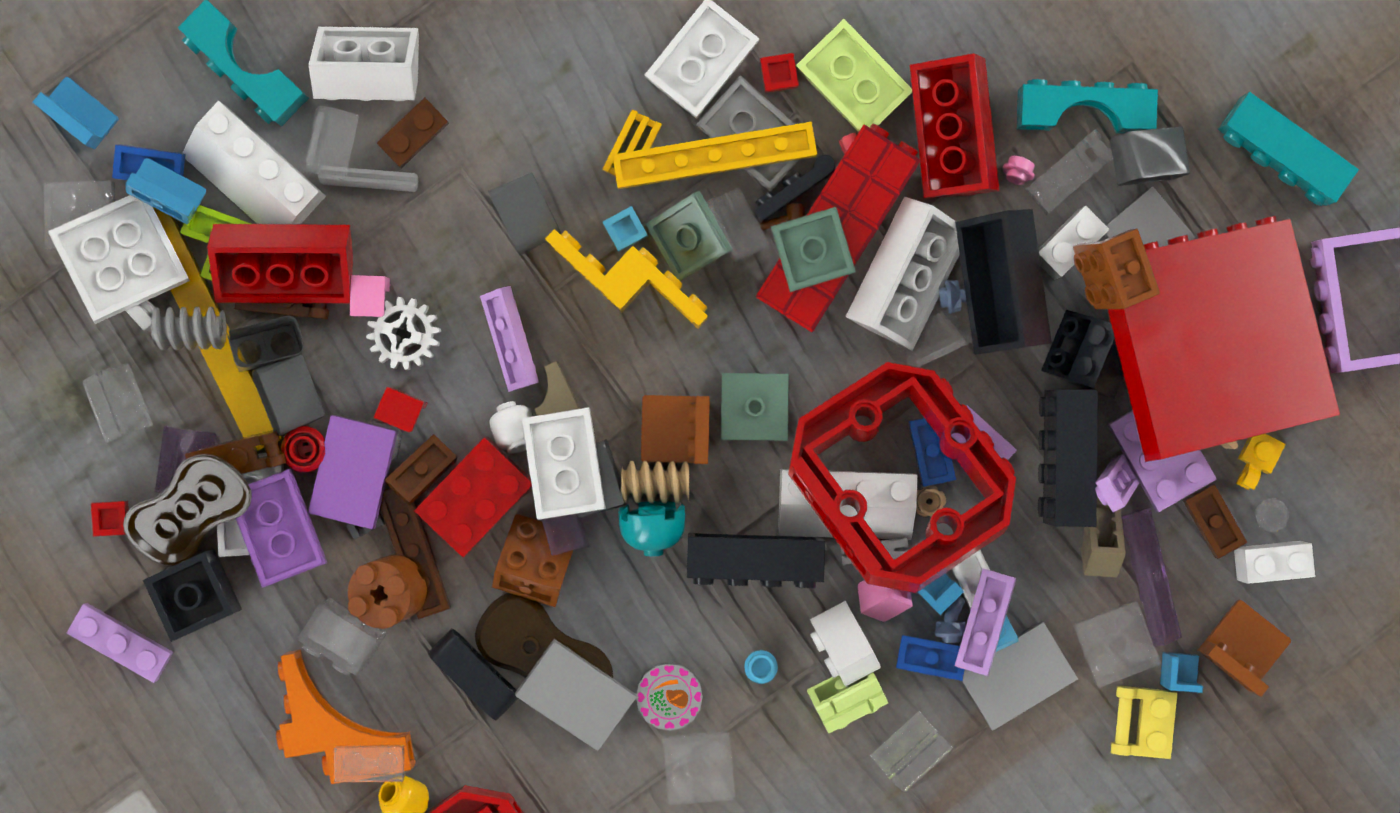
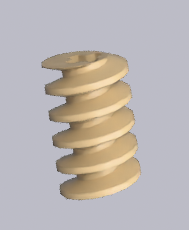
(655, 482)

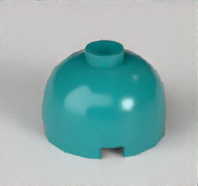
(652, 526)

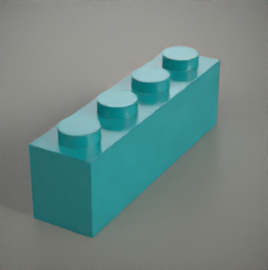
(1288, 150)

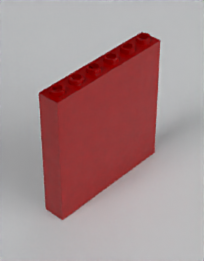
(1224, 342)

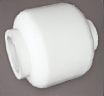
(508, 426)

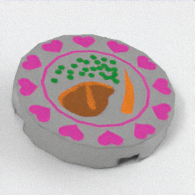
(669, 696)

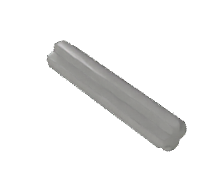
(375, 179)

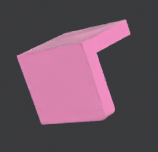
(368, 295)
(882, 602)

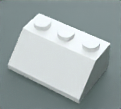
(364, 63)

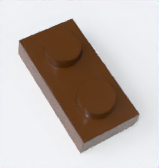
(412, 133)
(421, 469)
(1214, 521)

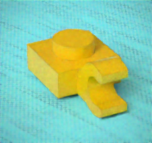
(1260, 455)

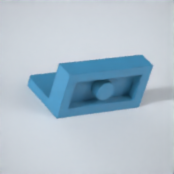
(77, 112)
(165, 190)

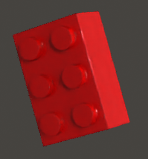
(474, 496)

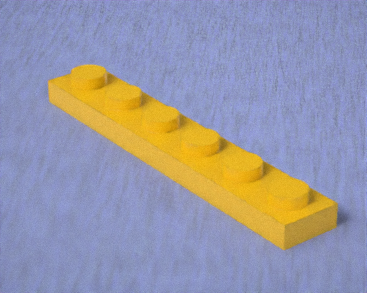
(714, 155)

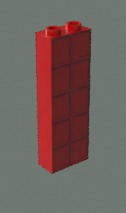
(863, 193)

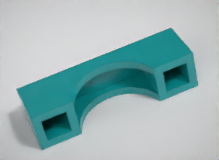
(214, 35)
(1127, 108)

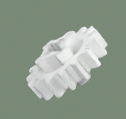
(407, 318)

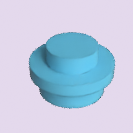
(761, 666)

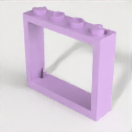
(1328, 293)

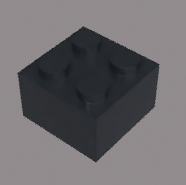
(192, 594)

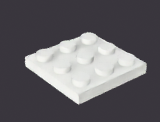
(118, 257)

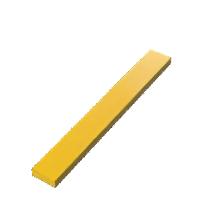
(235, 387)

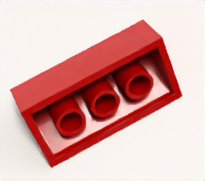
(954, 127)
(281, 263)

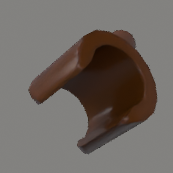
(793, 212)

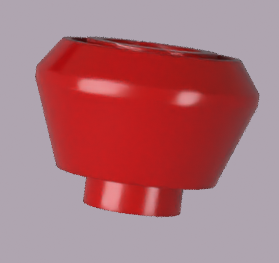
(295, 451)

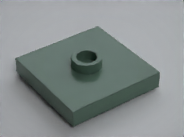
(689, 236)
(813, 249)
(754, 406)

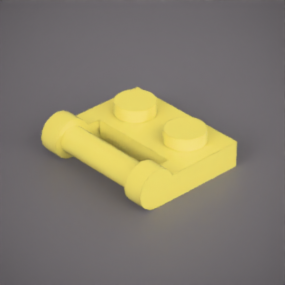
(1154, 722)

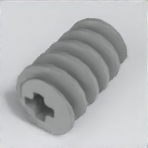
(188, 330)

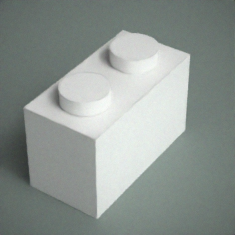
(1058, 253)
(1274, 562)
(845, 643)

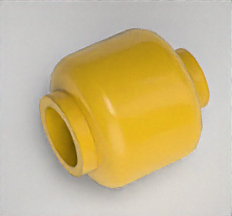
(403, 797)

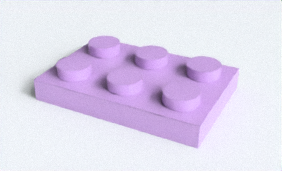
(1164, 479)

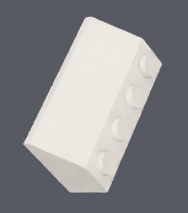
(249, 169)
(907, 273)
(889, 500)

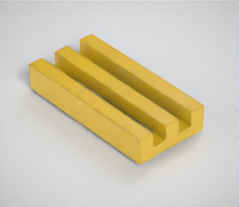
(644, 121)

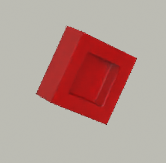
(779, 72)
(108, 518)

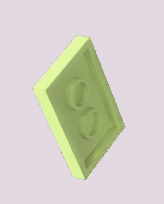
(854, 77)

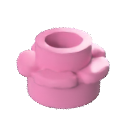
(1019, 170)

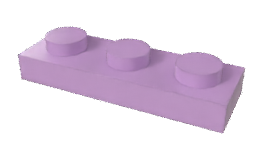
(509, 338)
(1116, 483)
(985, 622)
(120, 642)

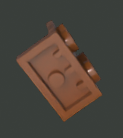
(1116, 271)
(675, 429)
(527, 563)
(1245, 646)

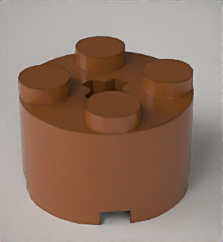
(386, 591)

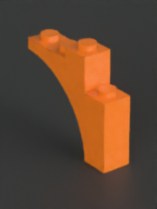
(319, 726)

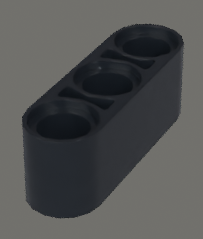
(473, 674)

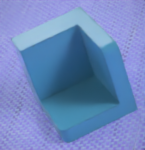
(941, 593)
(1180, 672)

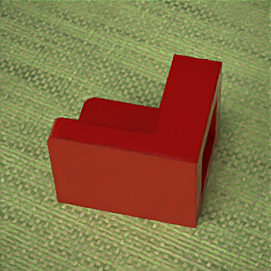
(399, 409)

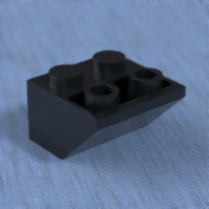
(1085, 354)

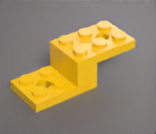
(629, 277)

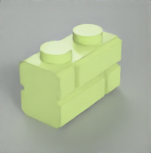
(842, 704)

